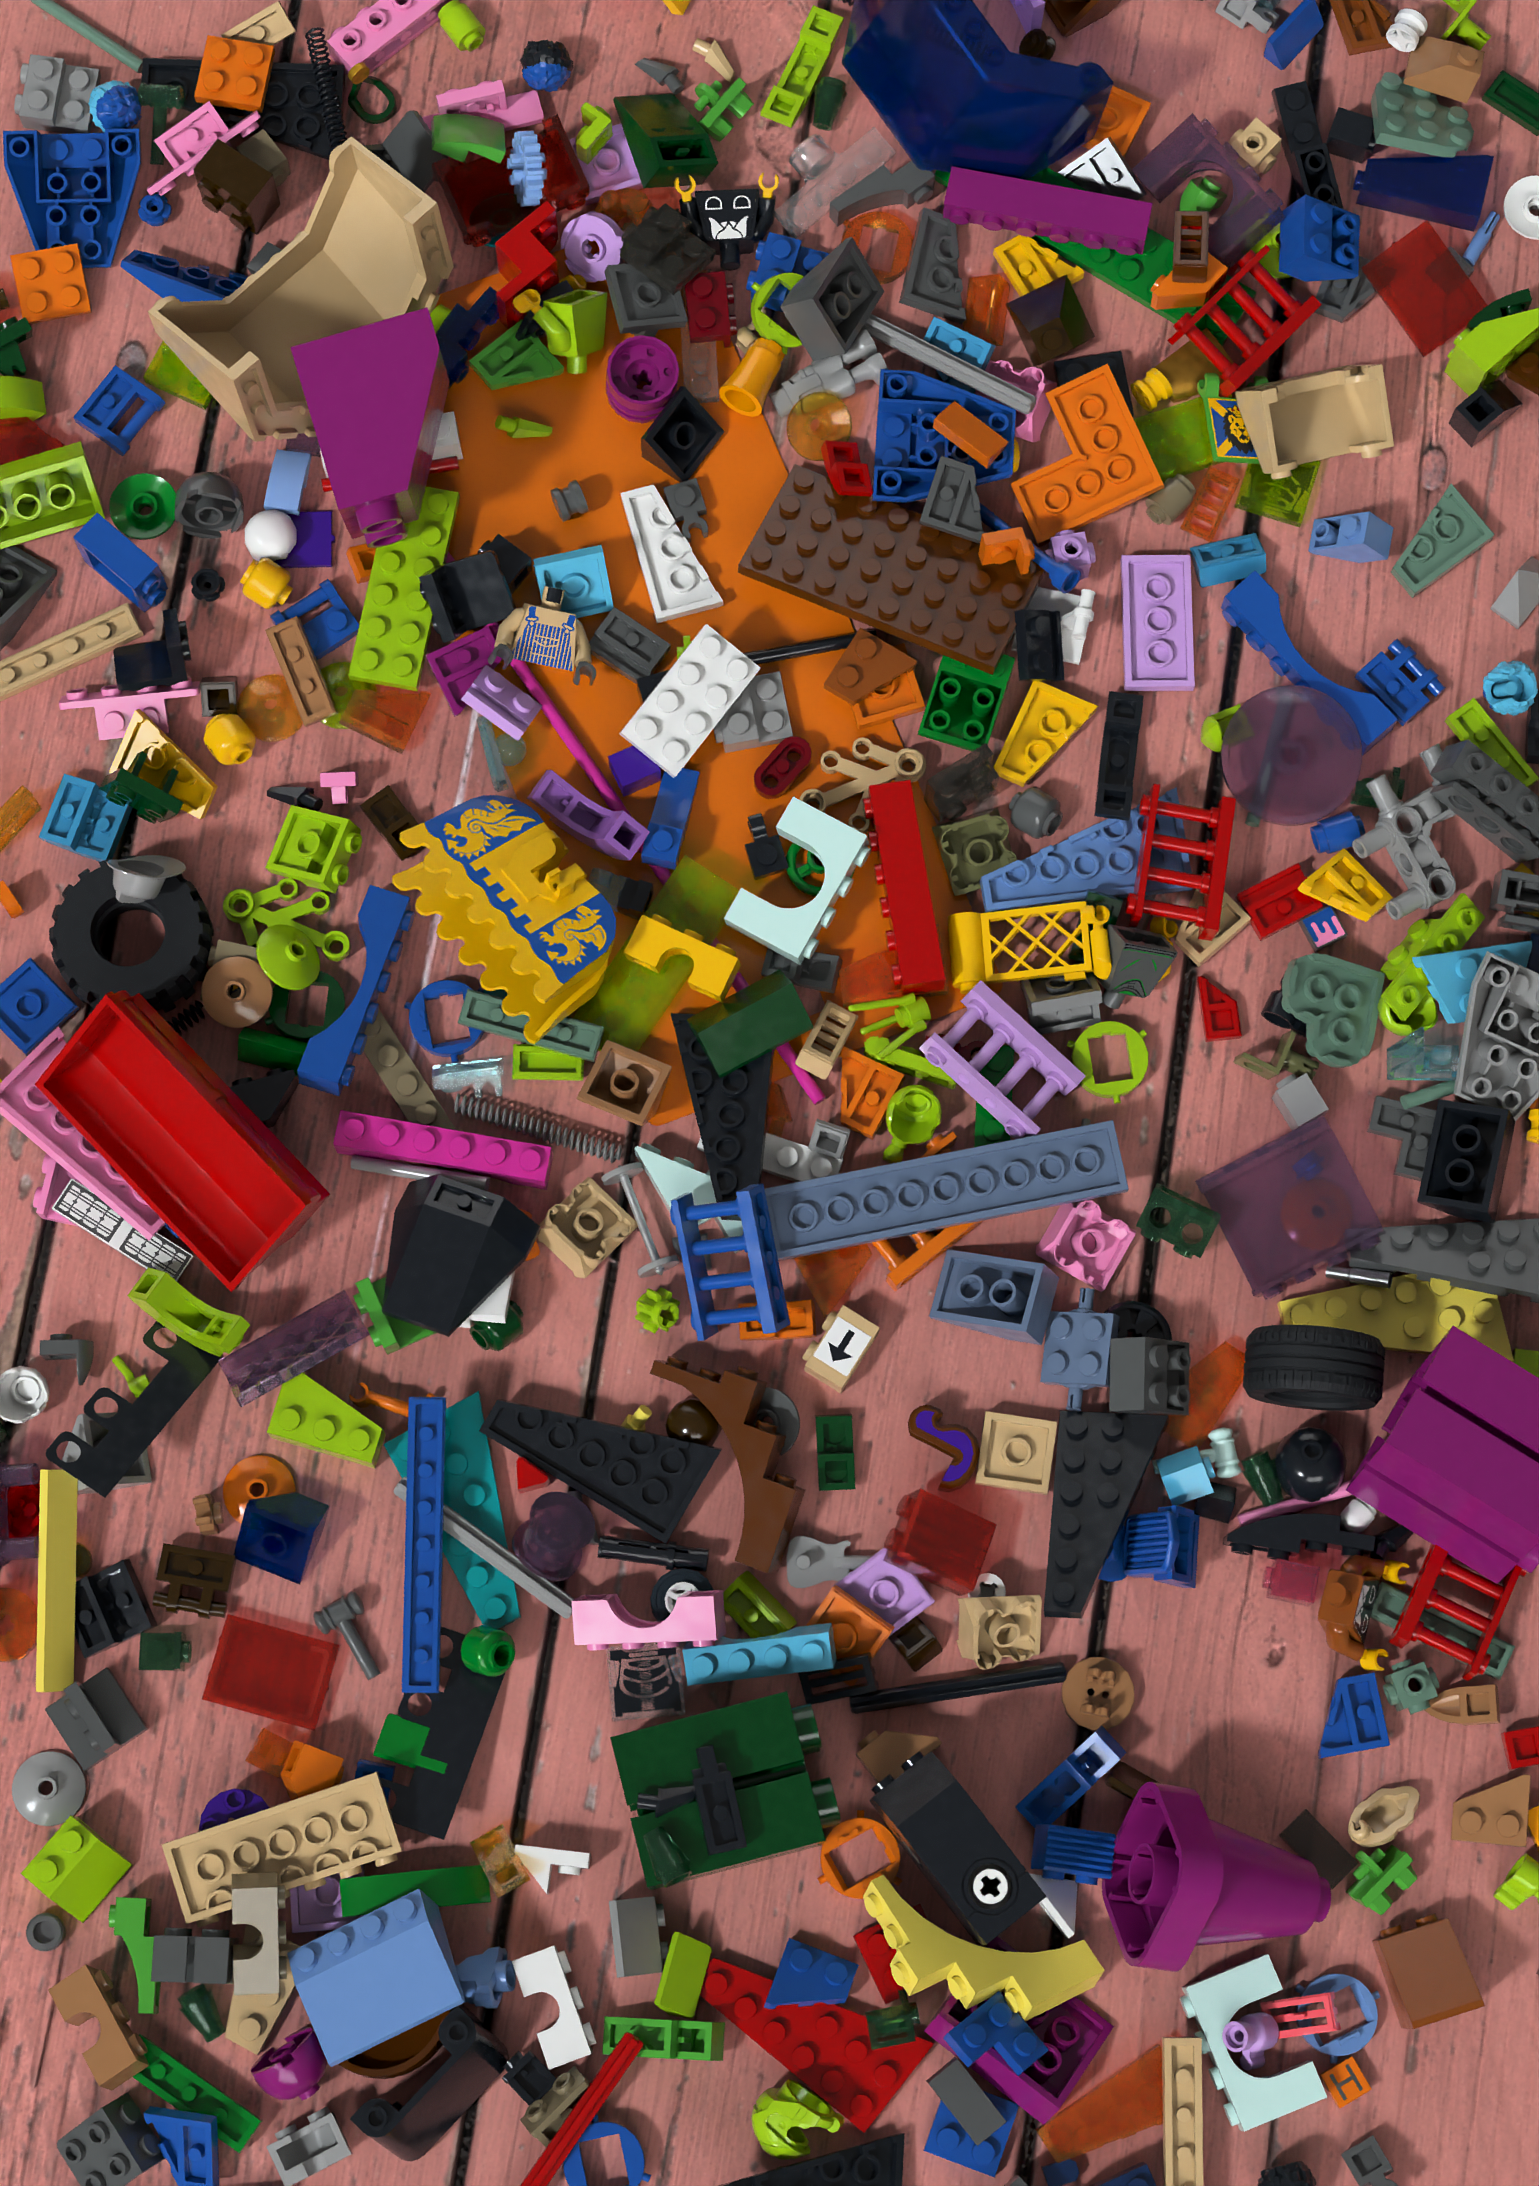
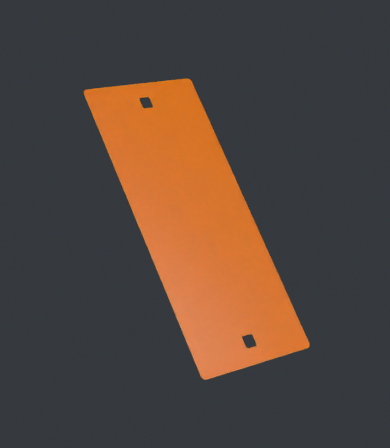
(507, 492)

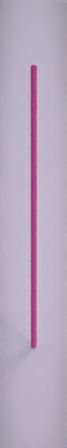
(615, 804)

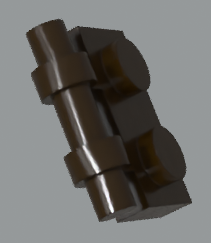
(197, 1569)

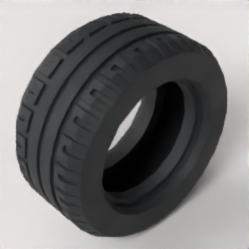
(1314, 1367)

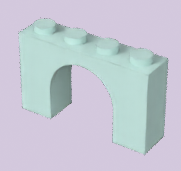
(794, 930)
(1249, 2098)

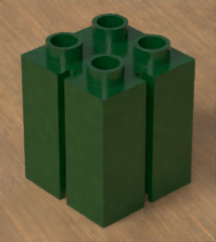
(764, 1752)

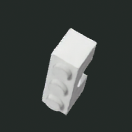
(546, 1973)

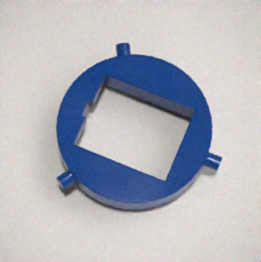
(420, 1026)
(631, 2148)

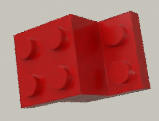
(526, 260)

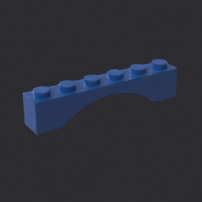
(1256, 611)
(330, 1054)

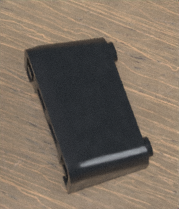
(442, 2100)

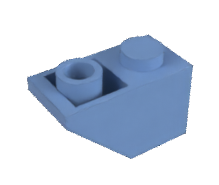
(1352, 537)

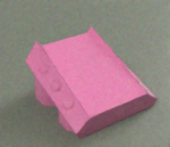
(1032, 381)
(1085, 1242)

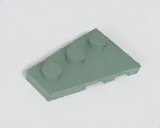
(1443, 542)

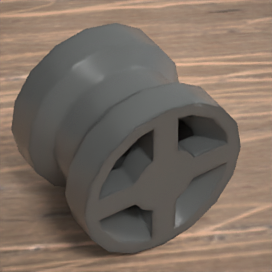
(569, 500)

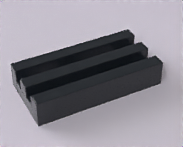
(868, 1671)

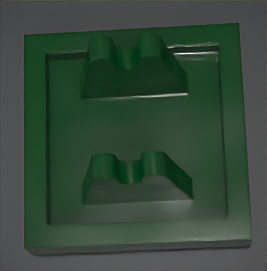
(11, 334)
(151, 802)

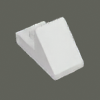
(540, 1862)

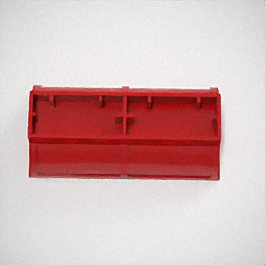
(180, 1137)

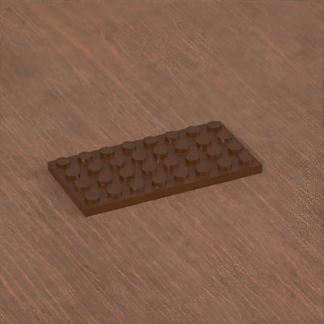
(888, 570)

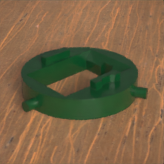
(280, 1004)

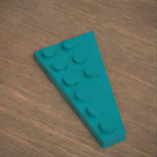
(473, 1494)

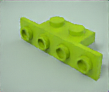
(1426, 938)

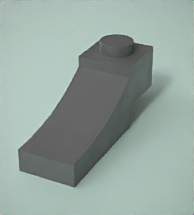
(883, 189)

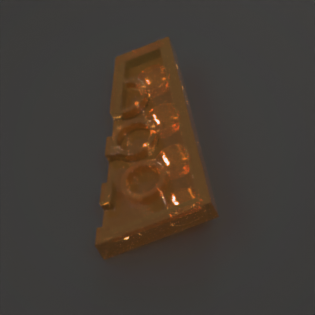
(1110, 2111)

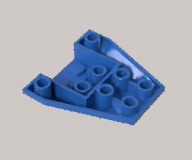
(74, 187)
(910, 446)

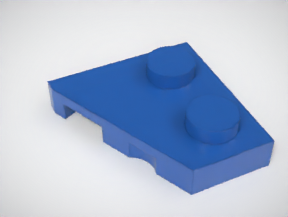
(1354, 1718)
(810, 1977)

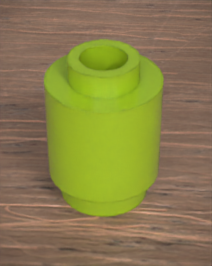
(461, 25)

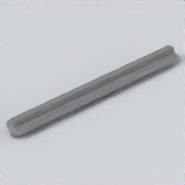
(950, 364)
(500, 1558)

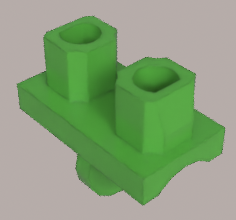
(733, 98)
(1377, 1874)

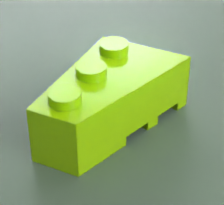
(324, 1423)

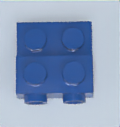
(778, 256)

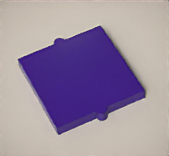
(313, 541)

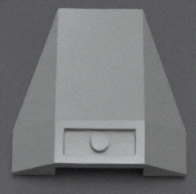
(1501, 1037)

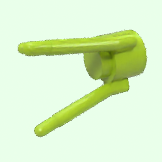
(911, 1013)

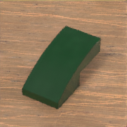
(835, 1452)

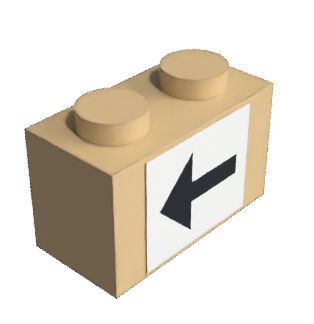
(841, 1348)

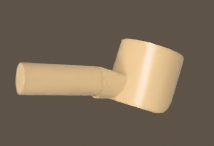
(745, 336)

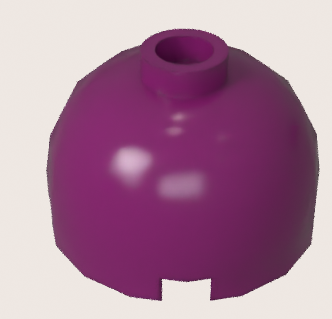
(292, 2067)

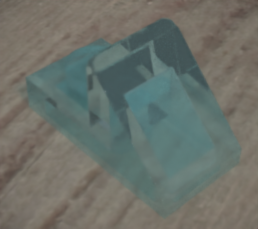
(1415, 1061)

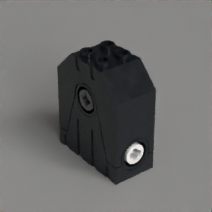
(955, 1847)

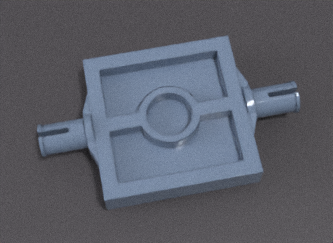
(1078, 1349)

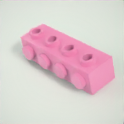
(382, 31)

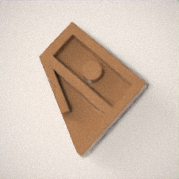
(1494, 1814)

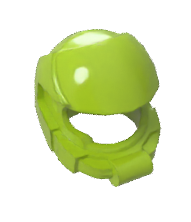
(782, 2112)

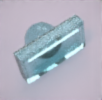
(499, 752)

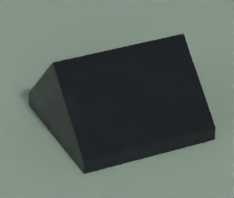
(680, 436)

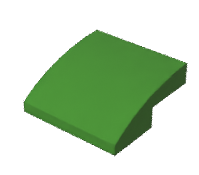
(460, 133)

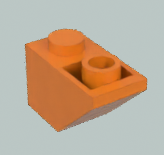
(1180, 295)
(310, 1770)

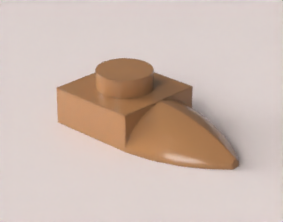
(1467, 1705)

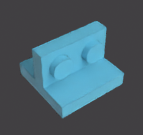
(582, 577)

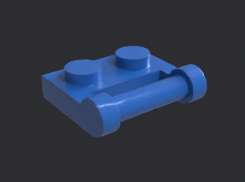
(111, 402)
(329, 628)

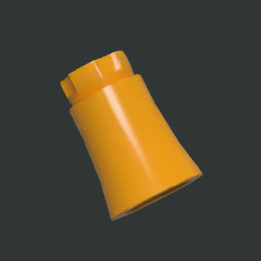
(753, 377)

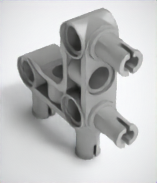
(1411, 848)

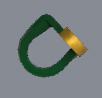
(358, 74)

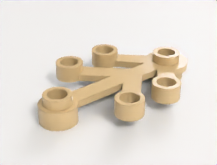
(865, 776)

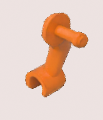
(383, 1401)

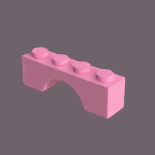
(605, 1621)

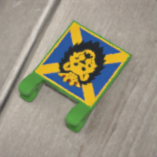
(1225, 424)

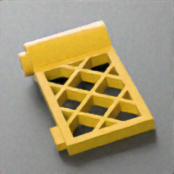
(973, 953)

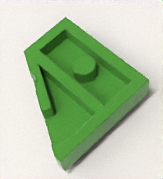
(514, 362)

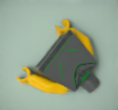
(1129, 958)

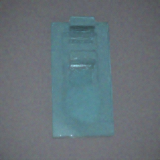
(455, 1076)

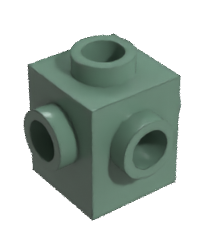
(1397, 1687)

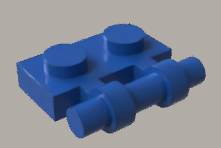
(1393, 687)

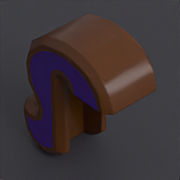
(949, 1439)

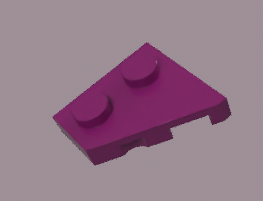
(460, 664)

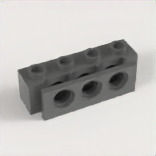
(1475, 804)
(1516, 892)

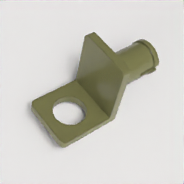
(1283, 1058)

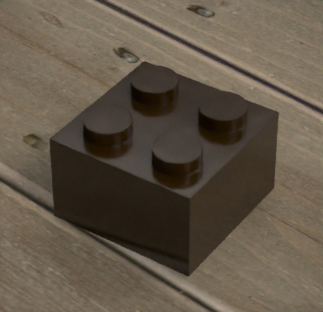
(236, 187)

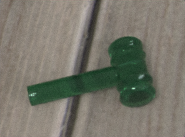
(160, 98)

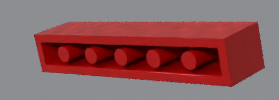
(905, 888)

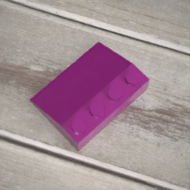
(1068, 2031)

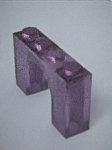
(1195, 149)

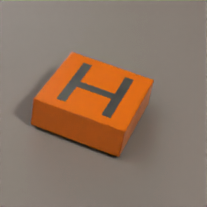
(1345, 2082)

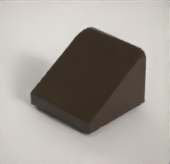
(219, 695)
(915, 1643)

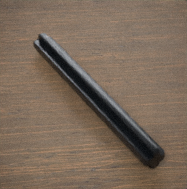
(958, 1687)

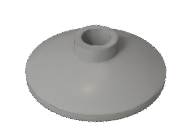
(67, 1791)

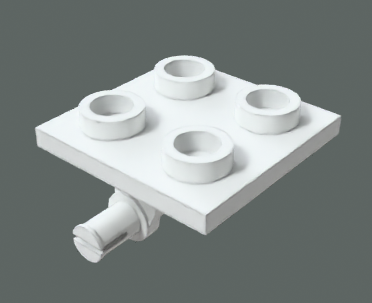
(1074, 616)

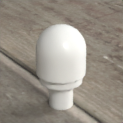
(1357, 1516)

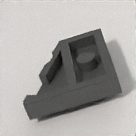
(1344, 296)

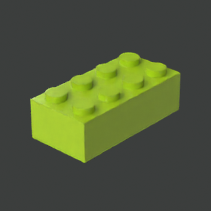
(46, 494)

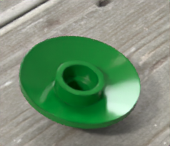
(141, 492)

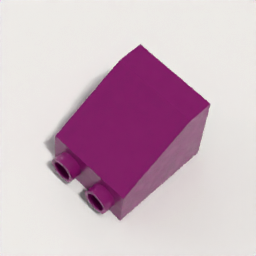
(377, 418)

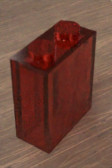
(939, 1542)

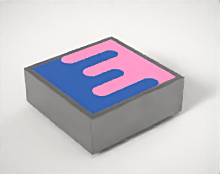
(1322, 928)

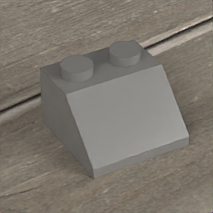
(637, 1937)

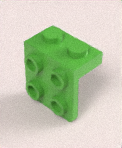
(386, 1330)

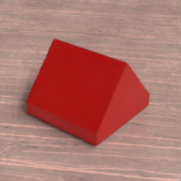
(529, 1476)

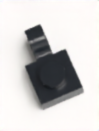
(764, 853)

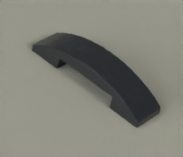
(1118, 756)

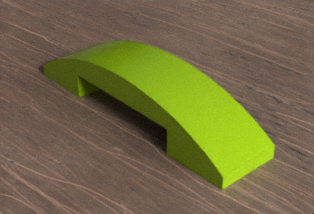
(803, 68)

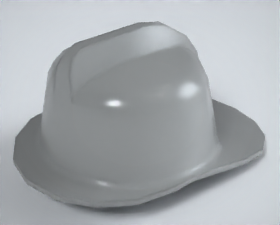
(142, 876)

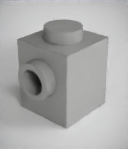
(1299, 1101)

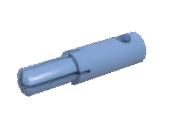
(1481, 239)

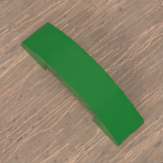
(443, 1886)

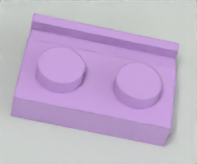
(501, 702)

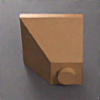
(1444, 68)

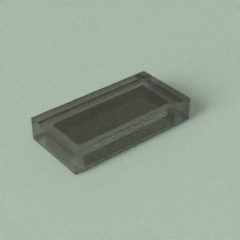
(1317, 1845)

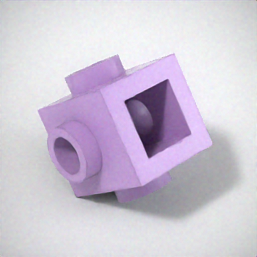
(1072, 548)

